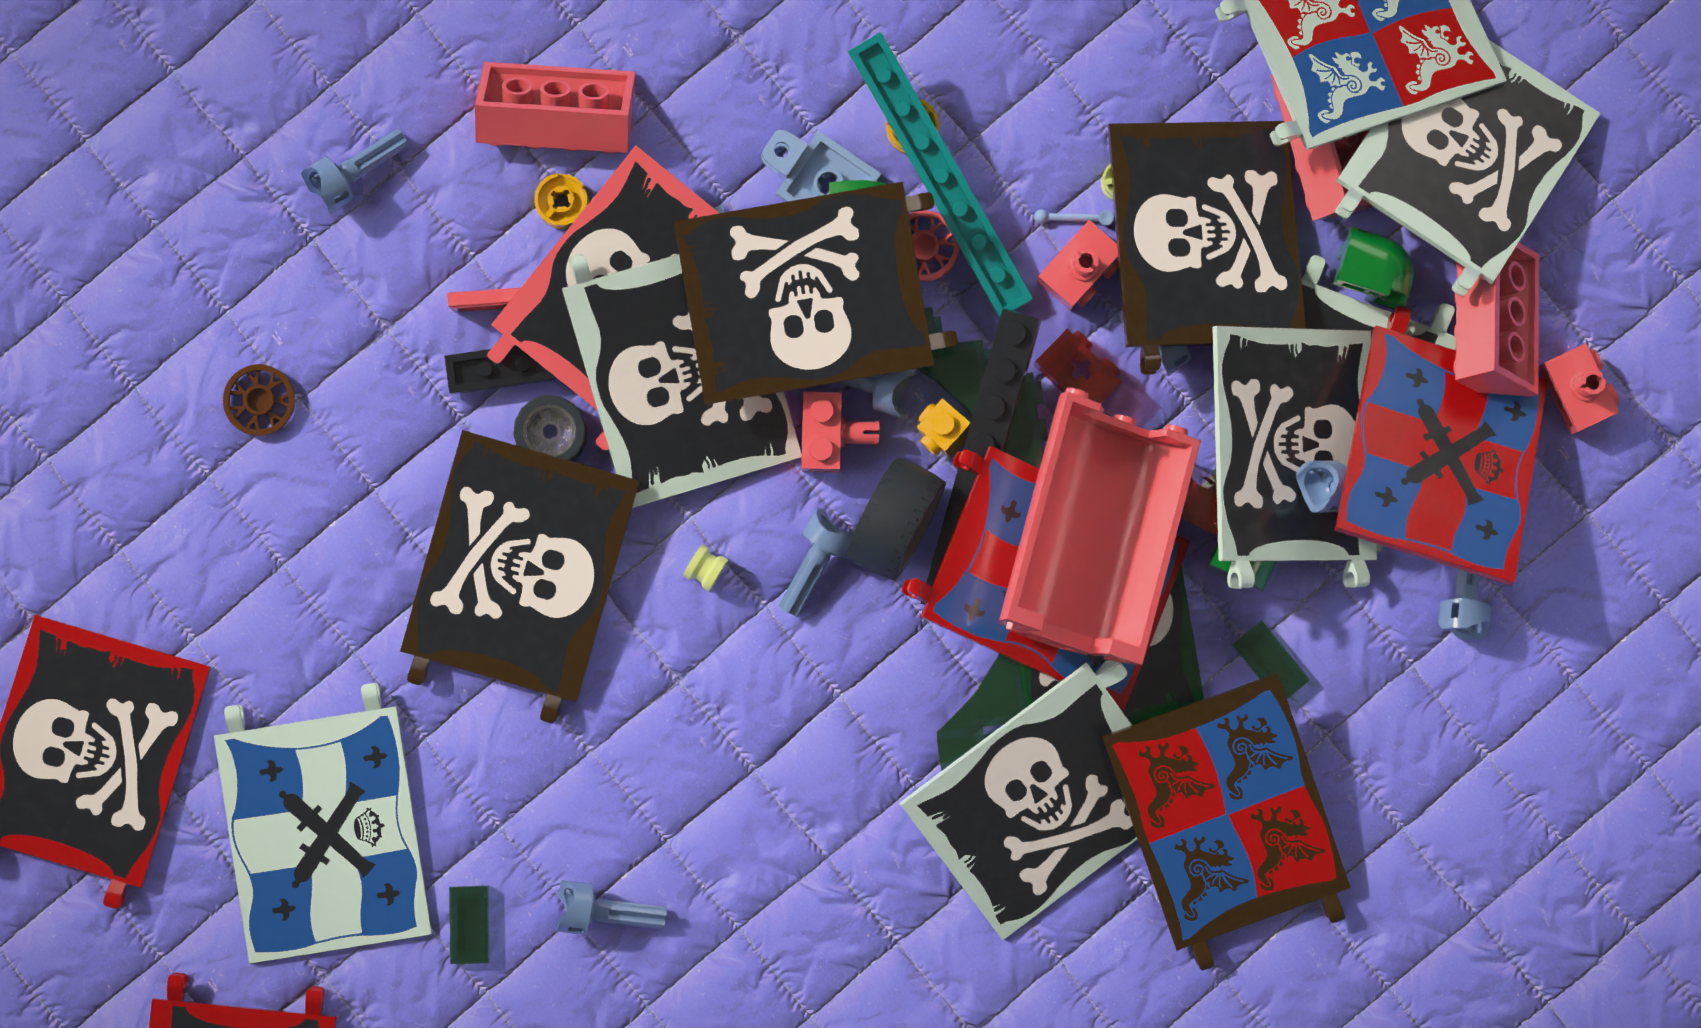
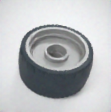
(895, 518)

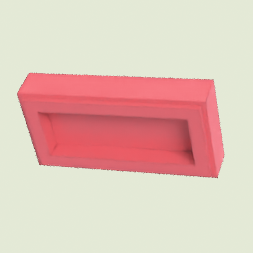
(480, 299)

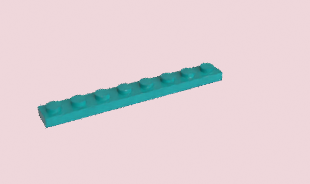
(939, 173)

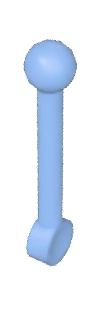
(1105, 218)

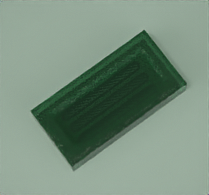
(1267, 656)
(469, 924)

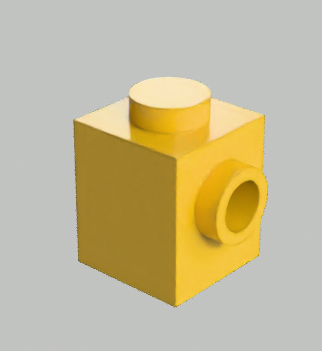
(943, 429)

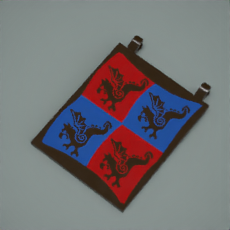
(1227, 814)

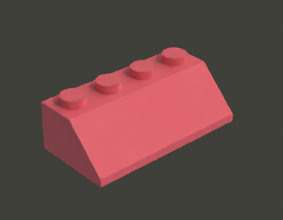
(554, 107)
(1321, 168)
(1500, 329)

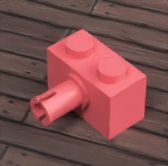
(1080, 266)
(1580, 388)
(827, 432)

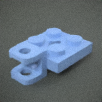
(809, 162)

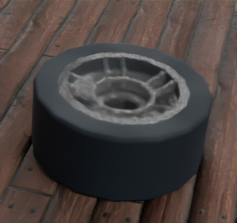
(551, 411)

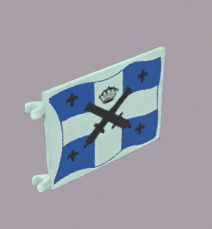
(322, 832)

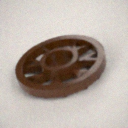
(259, 400)

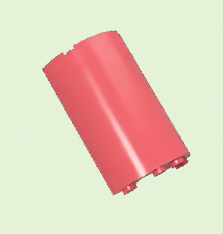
(1099, 532)

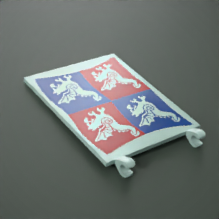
(1366, 60)

